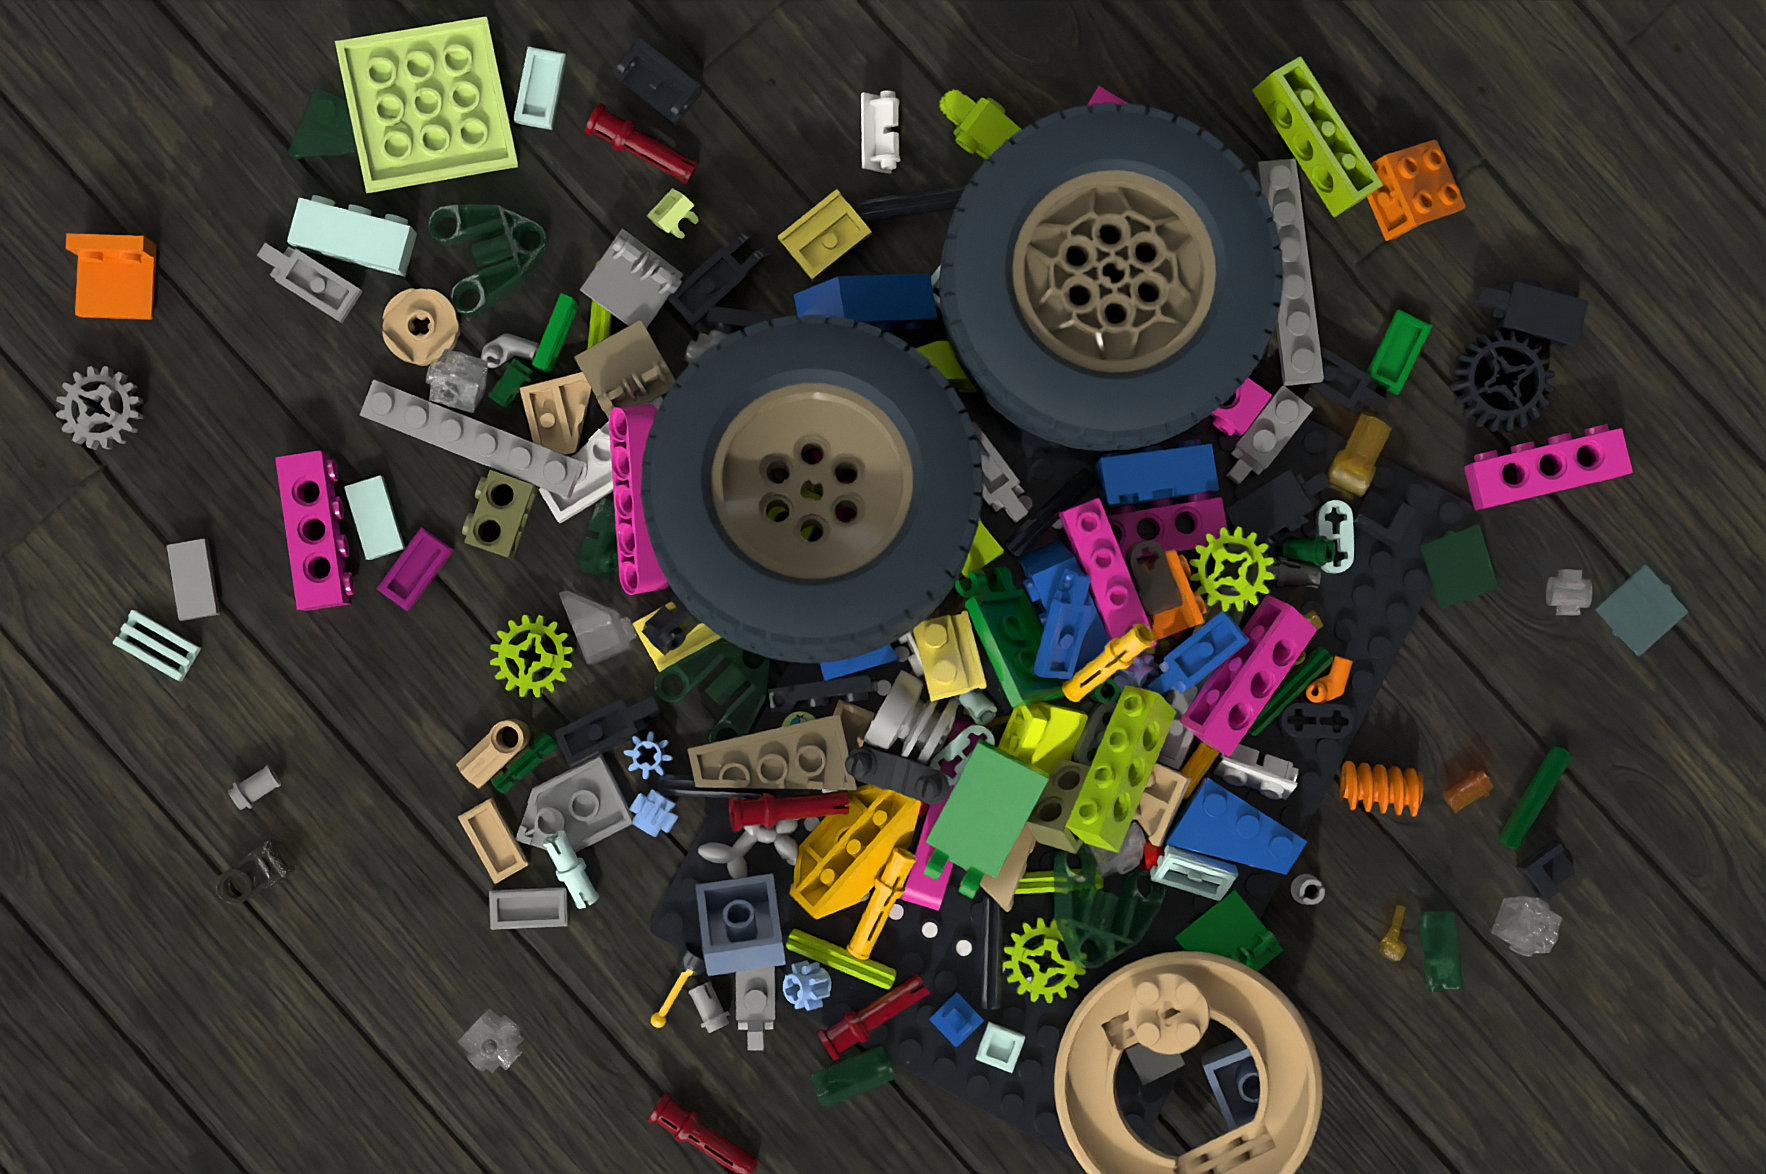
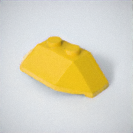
(850, 850)

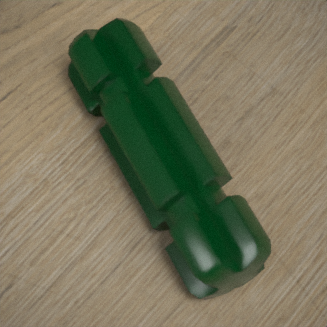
(524, 762)

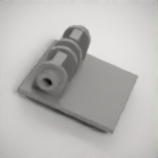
(631, 280)

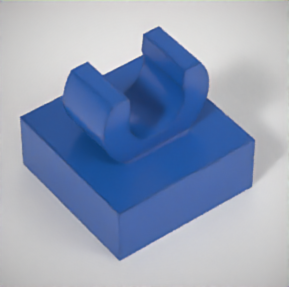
(956, 1019)

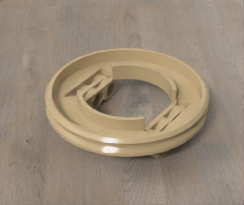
(1240, 1000)

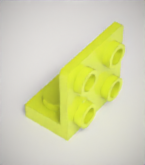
(1043, 734)

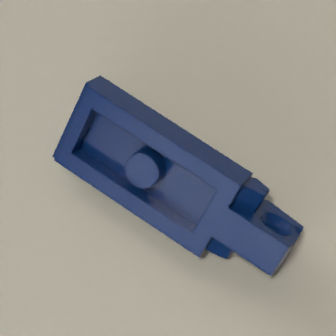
(1064, 627)
(1200, 655)

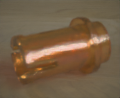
(1468, 790)

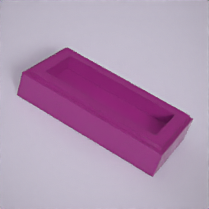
(415, 569)

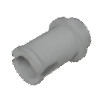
(254, 787)
(1298, 889)
(709, 1007)

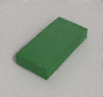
(555, 334)
(1398, 351)

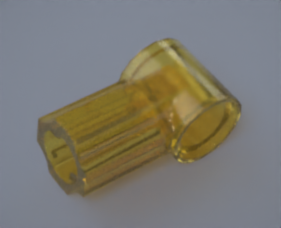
(1354, 464)

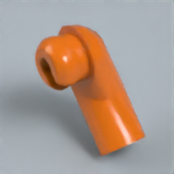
(1332, 684)

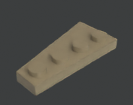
(781, 758)

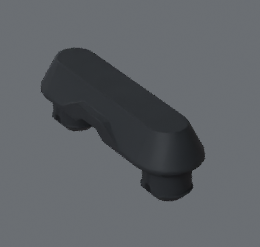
(897, 774)

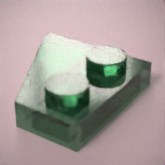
(324, 128)

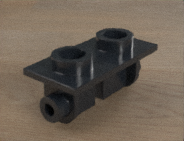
(669, 630)

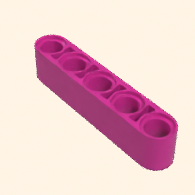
(636, 558)
(918, 886)

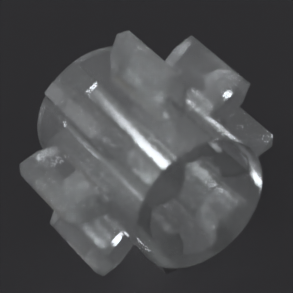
(1569, 592)

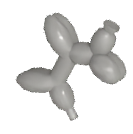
(733, 856)

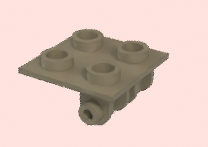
(626, 369)

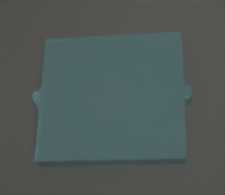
(1641, 610)

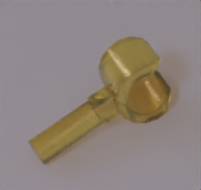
(1159, 650)
(1390, 946)

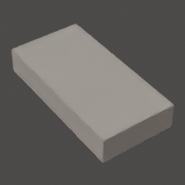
(193, 579)
(529, 908)

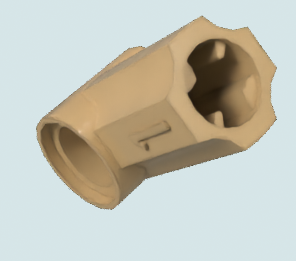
(492, 753)

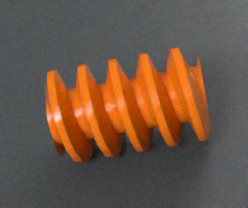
(1381, 787)

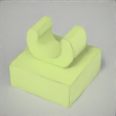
(670, 211)

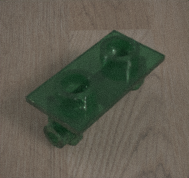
(600, 555)
(1440, 951)
(852, 1076)

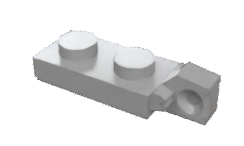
(311, 281)
(1268, 434)
(999, 482)
(756, 1003)

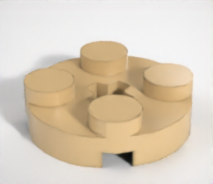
(424, 304)
(1151, 1028)

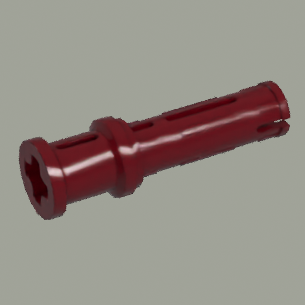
(626, 137)
(768, 809)
(857, 1025)
(687, 1127)

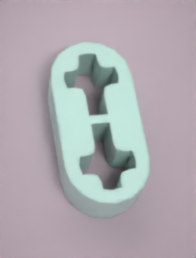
(1344, 534)
(955, 747)

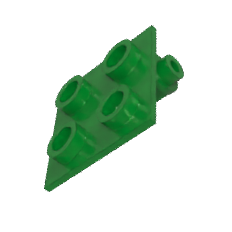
(1231, 932)

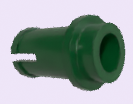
(510, 383)
(1306, 549)
(1112, 692)

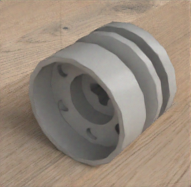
(911, 720)

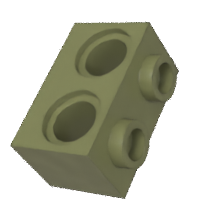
(510, 517)
(1055, 806)

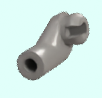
(506, 347)

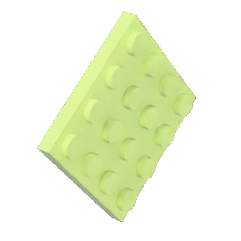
(426, 104)

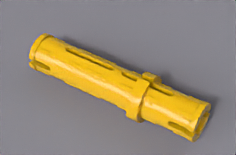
(1117, 655)
(887, 890)

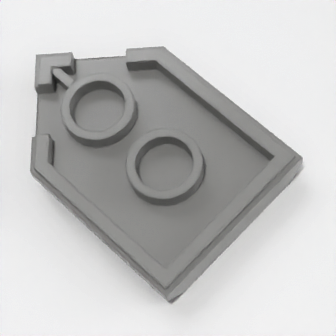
(580, 802)

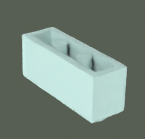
(352, 235)

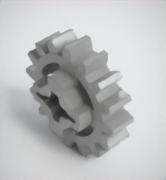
(109, 397)

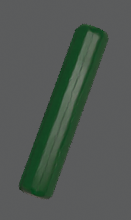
(1291, 687)
(1535, 797)

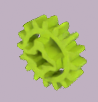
(1222, 554)
(526, 673)
(1039, 976)

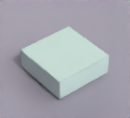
(1000, 1047)

